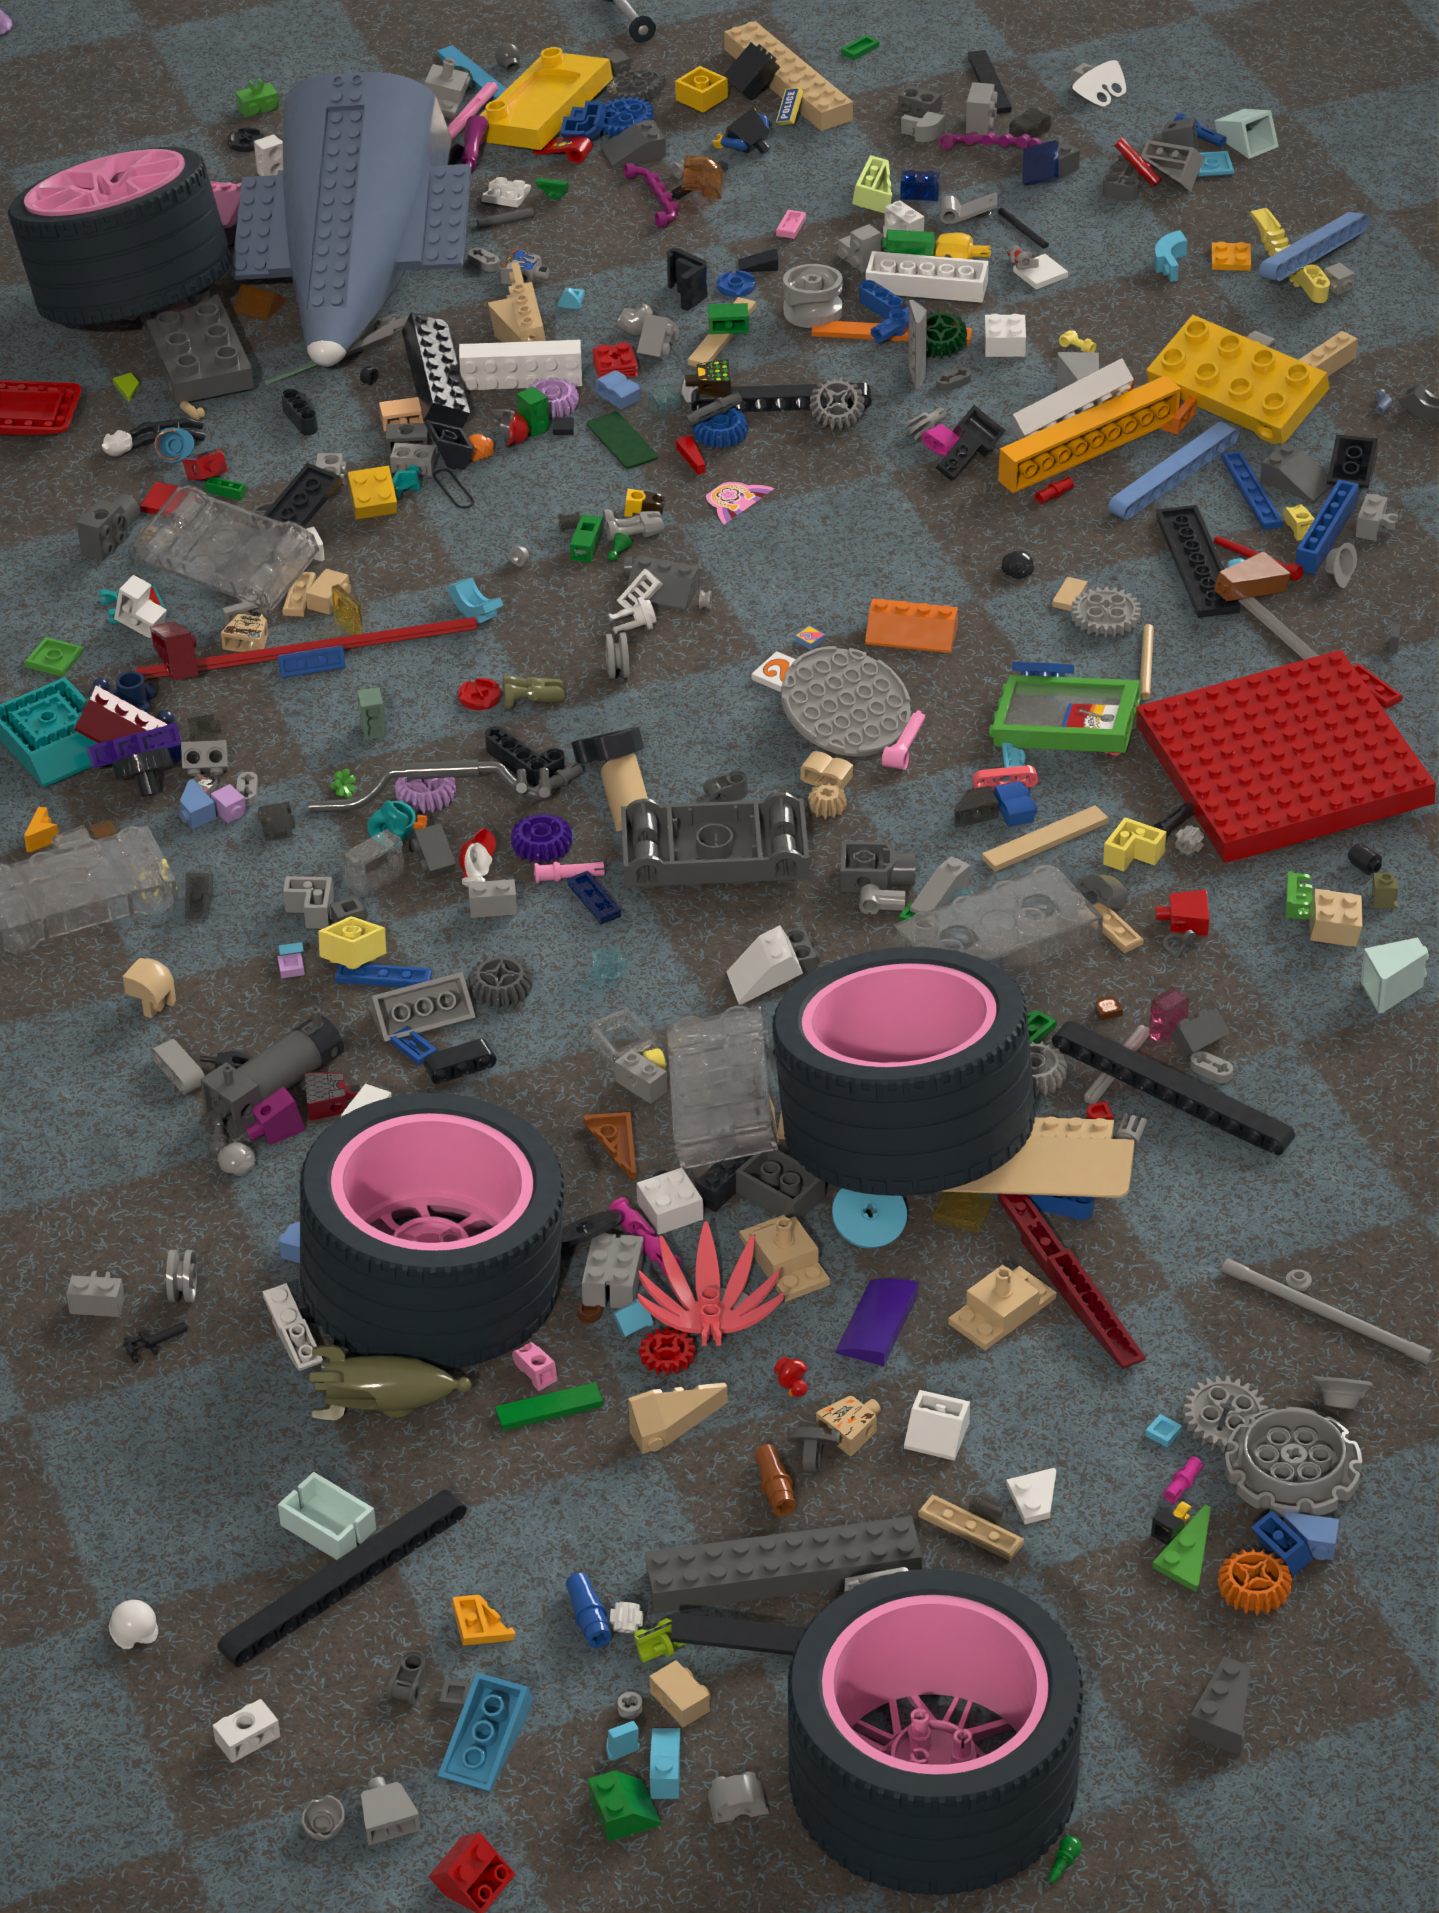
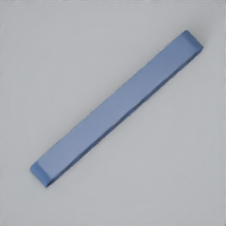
(1313, 246)
(1172, 470)

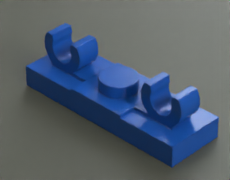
(311, 661)

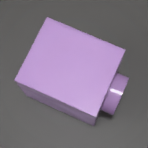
(229, 803)

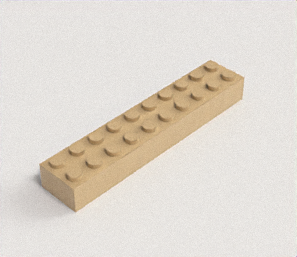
(820, 99)

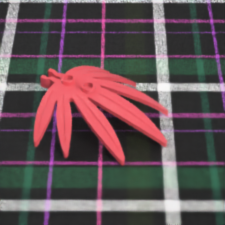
(708, 1313)

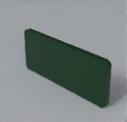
(622, 440)

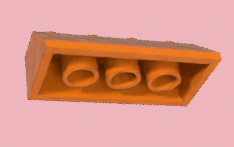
(911, 625)

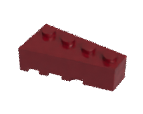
(176, 649)

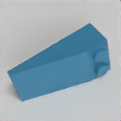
(486, 1731)

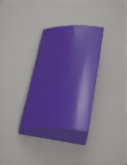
(878, 1320)

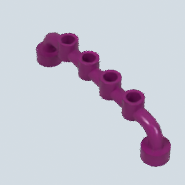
(949, 140)
(657, 188)

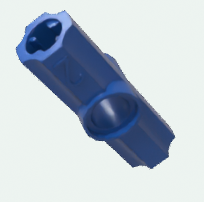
(894, 325)

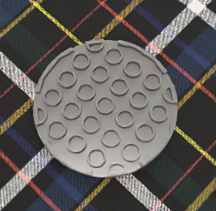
(845, 701)

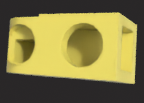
(1299, 520)

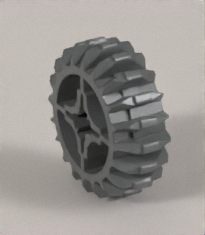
(500, 981)

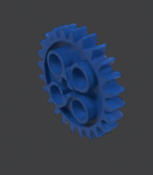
(625, 113)

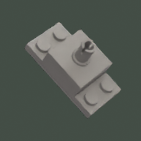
(448, 86)

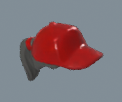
(512, 424)

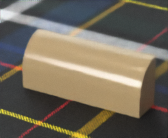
(622, 784)

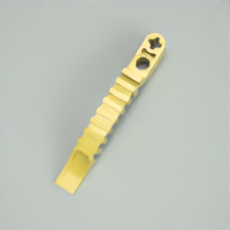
(1310, 277)

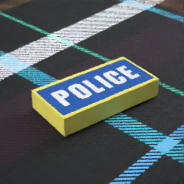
(789, 106)

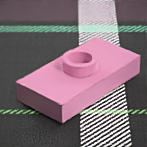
(791, 224)

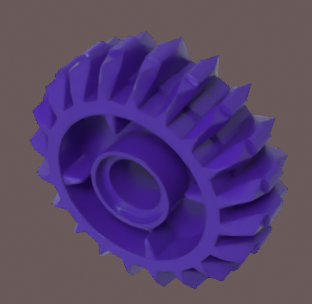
(541, 838)

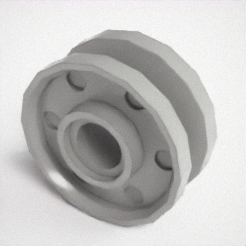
(617, 656)
(181, 1275)

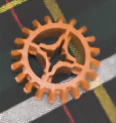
(1254, 1585)

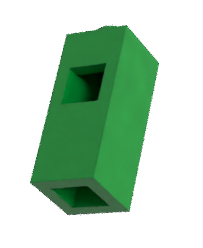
(909, 242)
(586, 538)

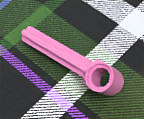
(898, 754)

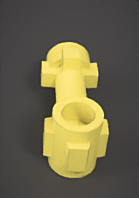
(1071, 337)

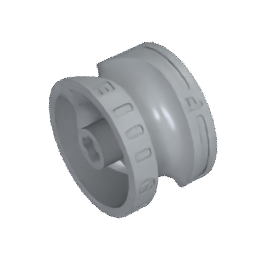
(812, 295)

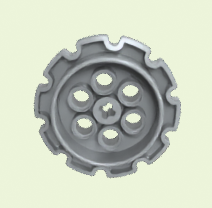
(1293, 1462)

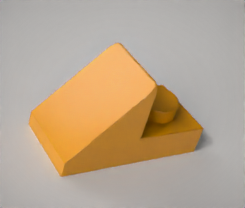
(40, 830)

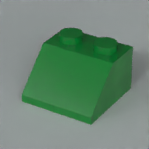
(621, 1804)

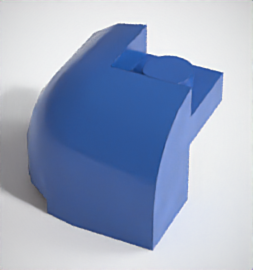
(585, 121)

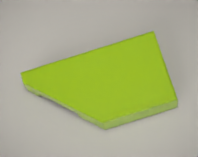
(127, 385)

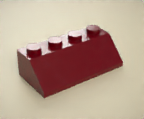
(109, 717)

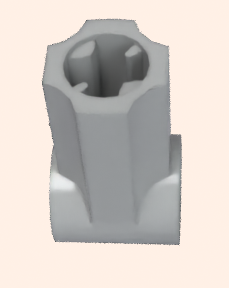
(874, 899)

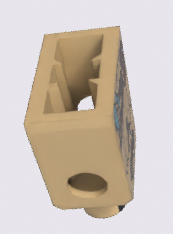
(245, 633)

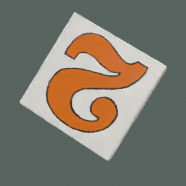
(773, 671)

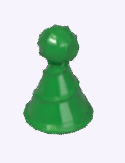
(620, 543)

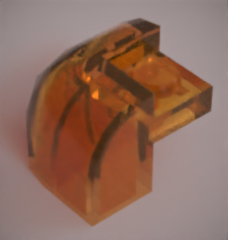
(703, 175)

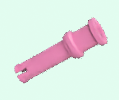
(556, 871)

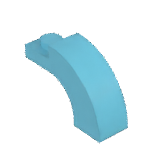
(1166, 251)
(472, 602)

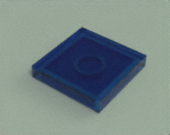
(1040, 162)

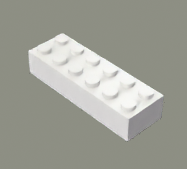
(929, 276)
(519, 363)
(1073, 399)

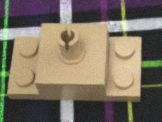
(787, 1247)
(1000, 1305)

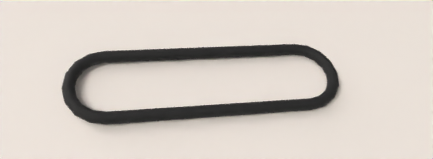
(460, 484)

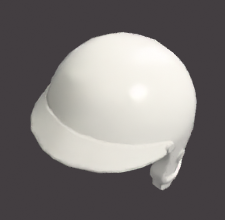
(133, 1623)

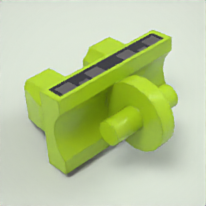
(655, 1641)

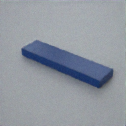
(382, 975)

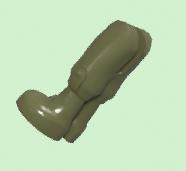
(532, 688)

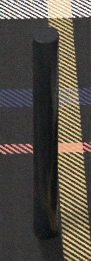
(1023, 228)

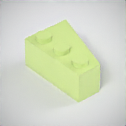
(874, 185)

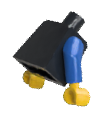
(746, 133)

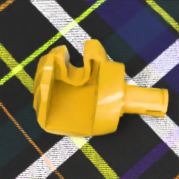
(959, 246)

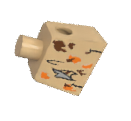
(853, 1421)

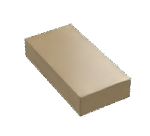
(1068, 592)

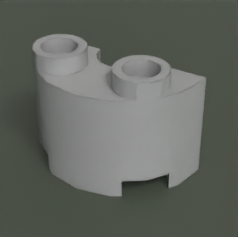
(736, 1796)

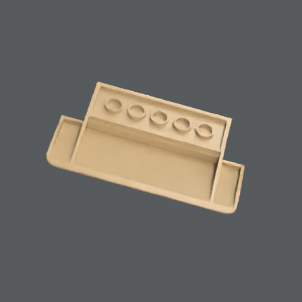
(1064, 1160)

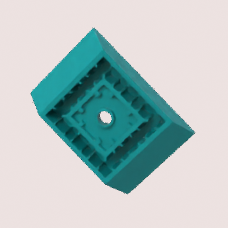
(41, 732)

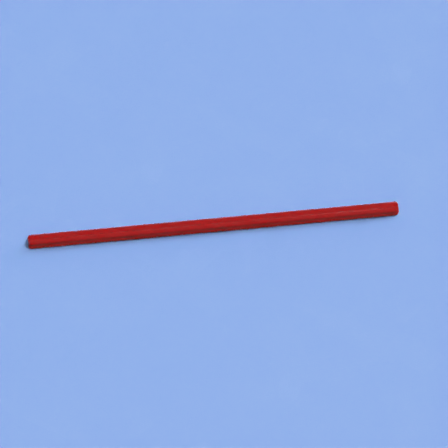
(347, 642)

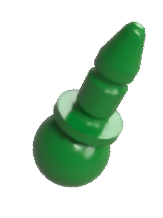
(1069, 1849)

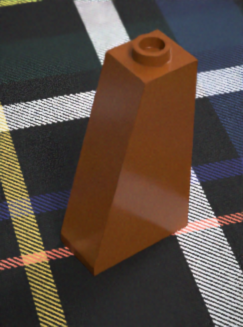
(1252, 578)

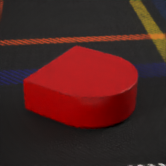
(1099, 1110)

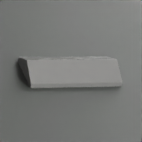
(917, 343)

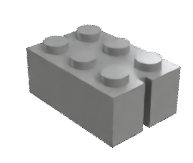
(615, 1264)

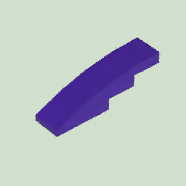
(115, 749)

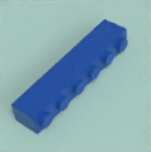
(1327, 526)

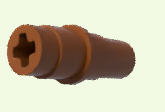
(775, 1481)

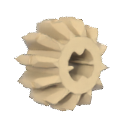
(827, 801)

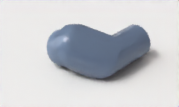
(1383, 400)

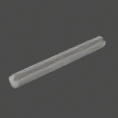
(1104, 1080)

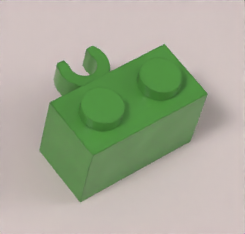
(257, 98)

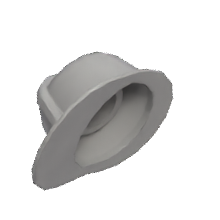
(1341, 563)

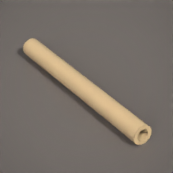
(1146, 661)

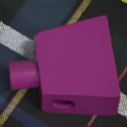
(276, 1118)

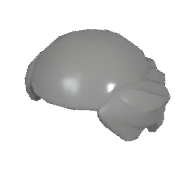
(236, 1159)

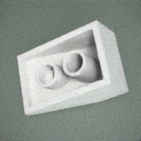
(764, 966)

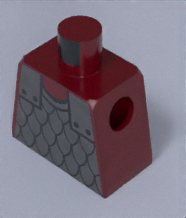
(327, 1094)

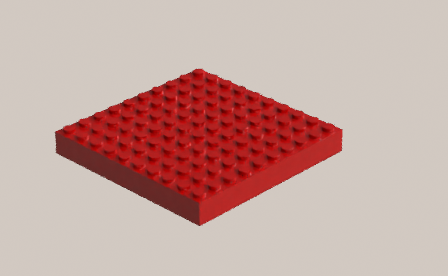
(1285, 756)

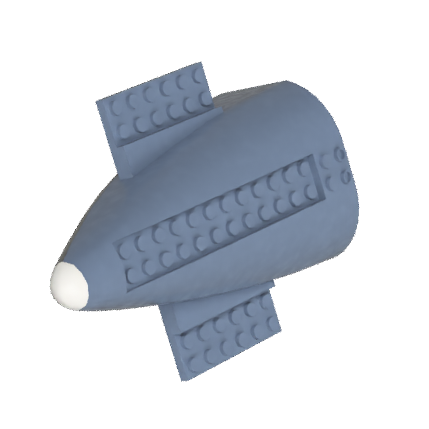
(354, 203)

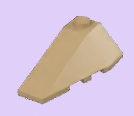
(663, 1417)

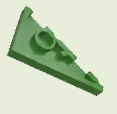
(1185, 1553)

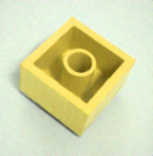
(352, 942)

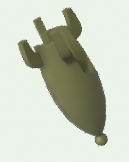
(379, 1383)

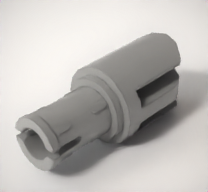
(925, 422)
(1129, 1133)

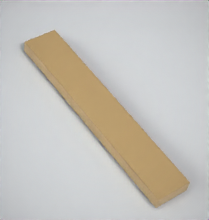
(714, 343)
(1044, 838)

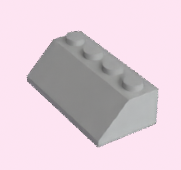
(422, 1006)

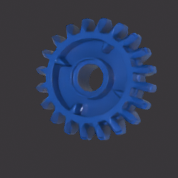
(722, 429)

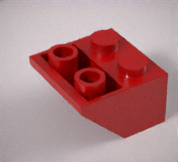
(472, 1873)

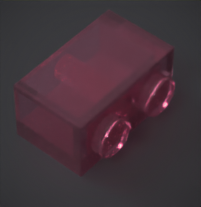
(1167, 1011)

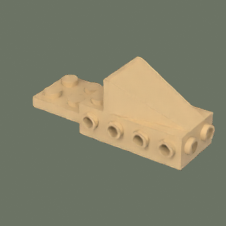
(518, 315)

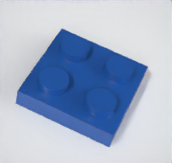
(1042, 669)

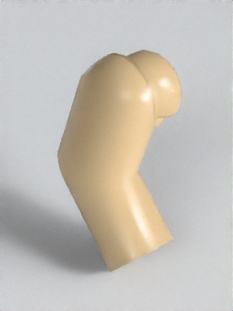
(190, 410)

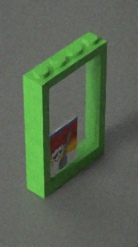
(1066, 713)

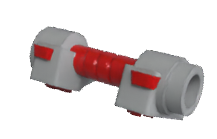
(1022, 258)

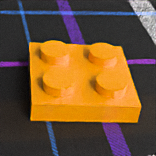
(1231, 256)

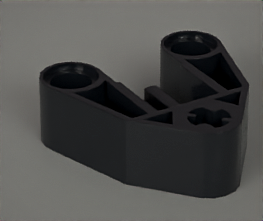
(608, 745)

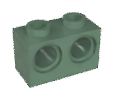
(371, 713)

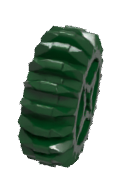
(944, 334)

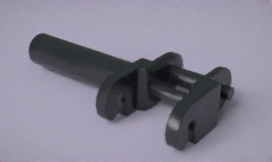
(150, 1342)

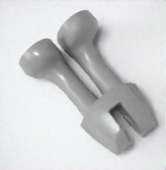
(647, 523)

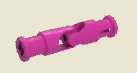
(633, 1224)

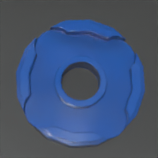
(744, 287)

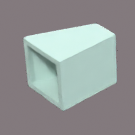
(1249, 131)
(1393, 972)

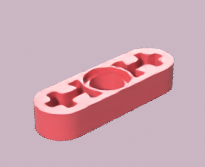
(1019, 771)

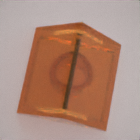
(257, 302)

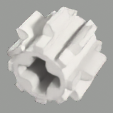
(626, 1617)

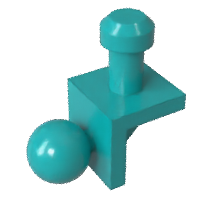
(406, 480)

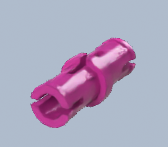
(1182, 1480)

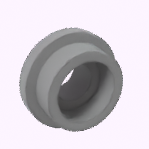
(519, 555)
(1298, 1280)

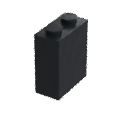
(752, 70)

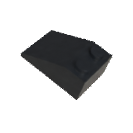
(1353, 460)

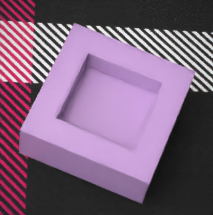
(291, 965)

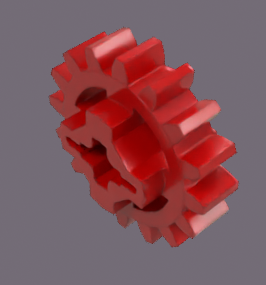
(667, 1351)

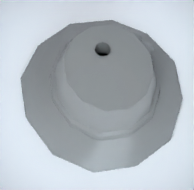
(1342, 1392)

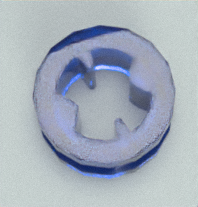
(175, 753)

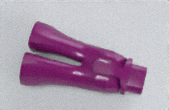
(473, 139)

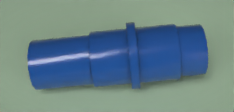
(588, 1610)

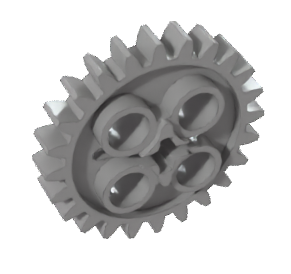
(1106, 612)
(1202, 1406)

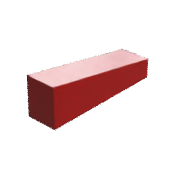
(690, 452)

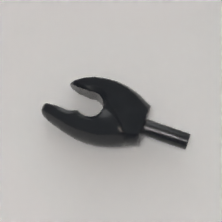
(233, 1058)

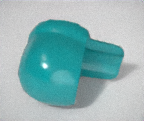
(394, 816)

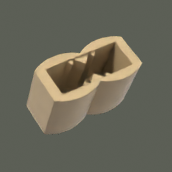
(824, 769)

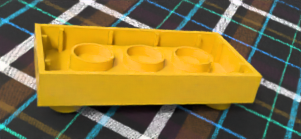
(537, 101)

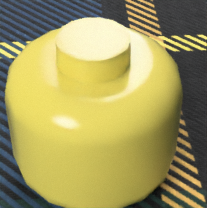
(656, 1056)

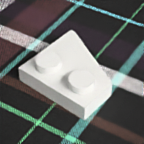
(1033, 1494)

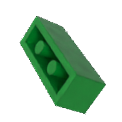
(225, 488)

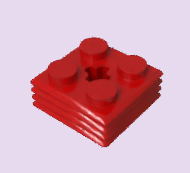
(615, 358)

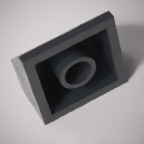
(451, 444)

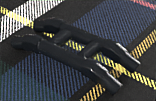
(157, 426)

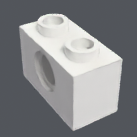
(246, 1730)

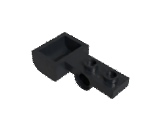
(977, 434)

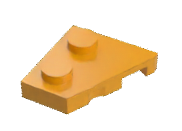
(478, 1622)

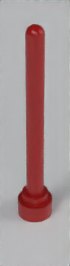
(1295, 569)

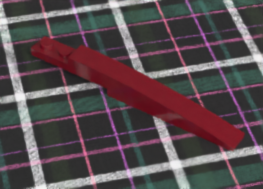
(1071, 1280)

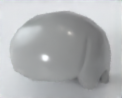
(323, 1818)

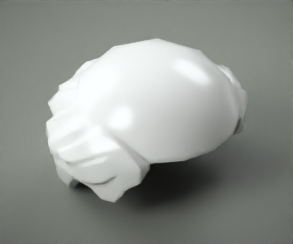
(117, 444)

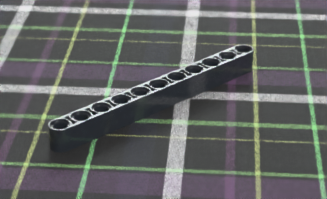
(1173, 1088)
(340, 1578)

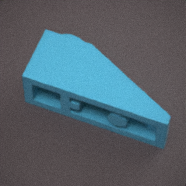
(665, 1763)

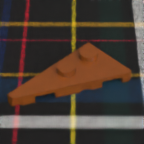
(616, 1137)

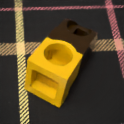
(642, 501)

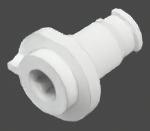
(642, 613)

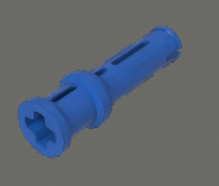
(1205, 133)

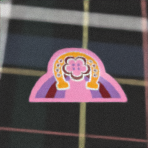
(735, 497)

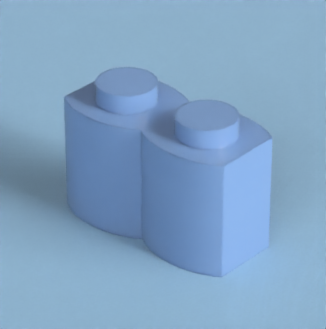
(617, 389)

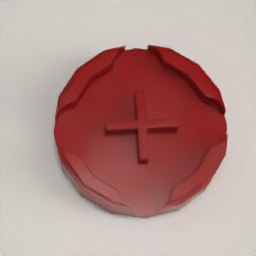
(480, 694)

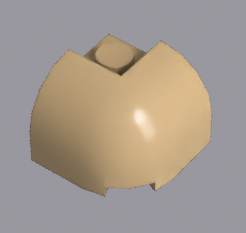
(151, 983)

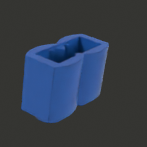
(1015, 803)

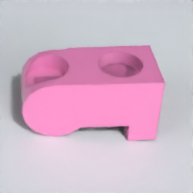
(535, 1365)

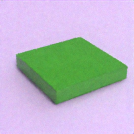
(54, 656)

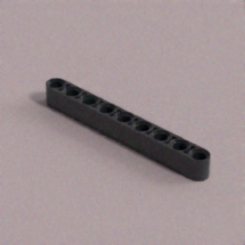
(794, 398)

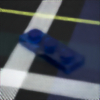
(594, 897)

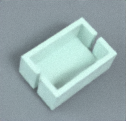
(328, 1516)

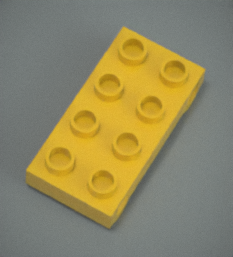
(1240, 379)

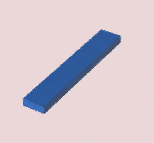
(1252, 490)

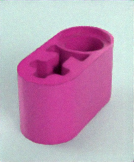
(939, 439)

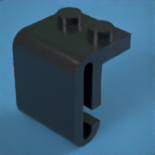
(690, 276)

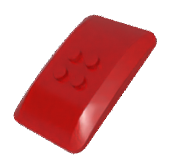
(37, 407)

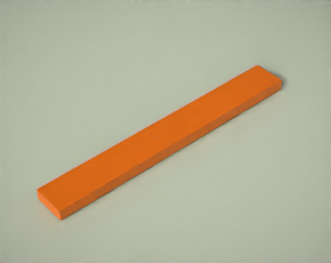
(859, 331)

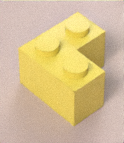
(1133, 841)

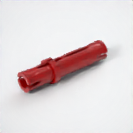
(1134, 158)

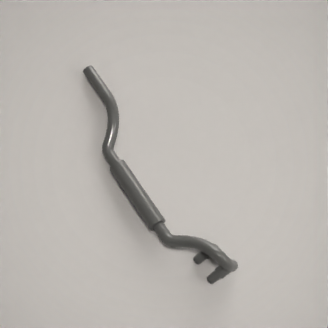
(441, 769)

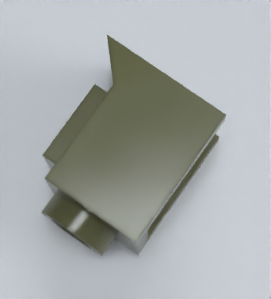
(1384, 890)

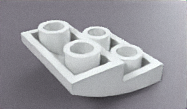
(506, 192)

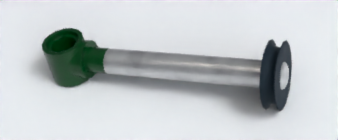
(641, 27)

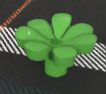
(343, 783)

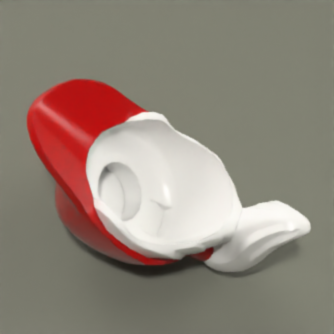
(476, 856)

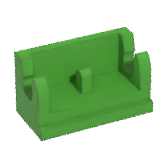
(1298, 896)

